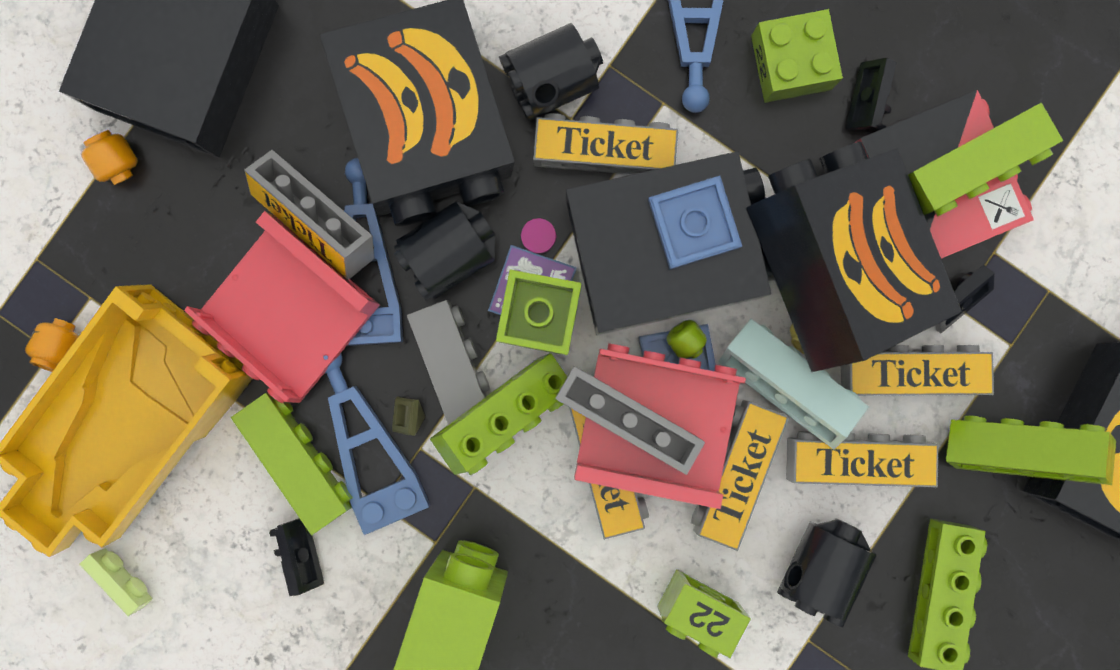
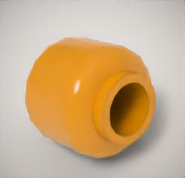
(109, 157)
(50, 343)

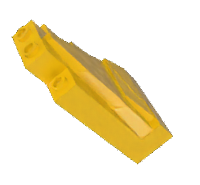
(114, 420)

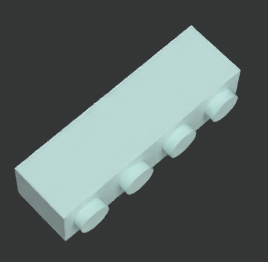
(789, 384)

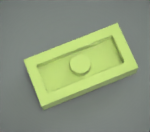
(108, 572)

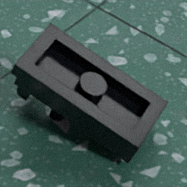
(871, 95)
(969, 292)
(298, 557)

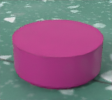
(538, 236)

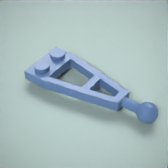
(696, 96)
(385, 322)
(389, 502)

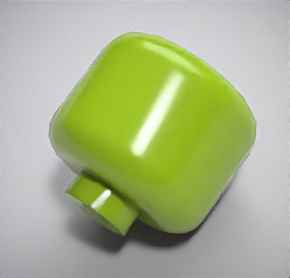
(686, 339)

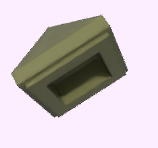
(407, 416)

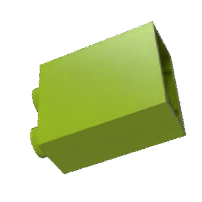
(454, 611)

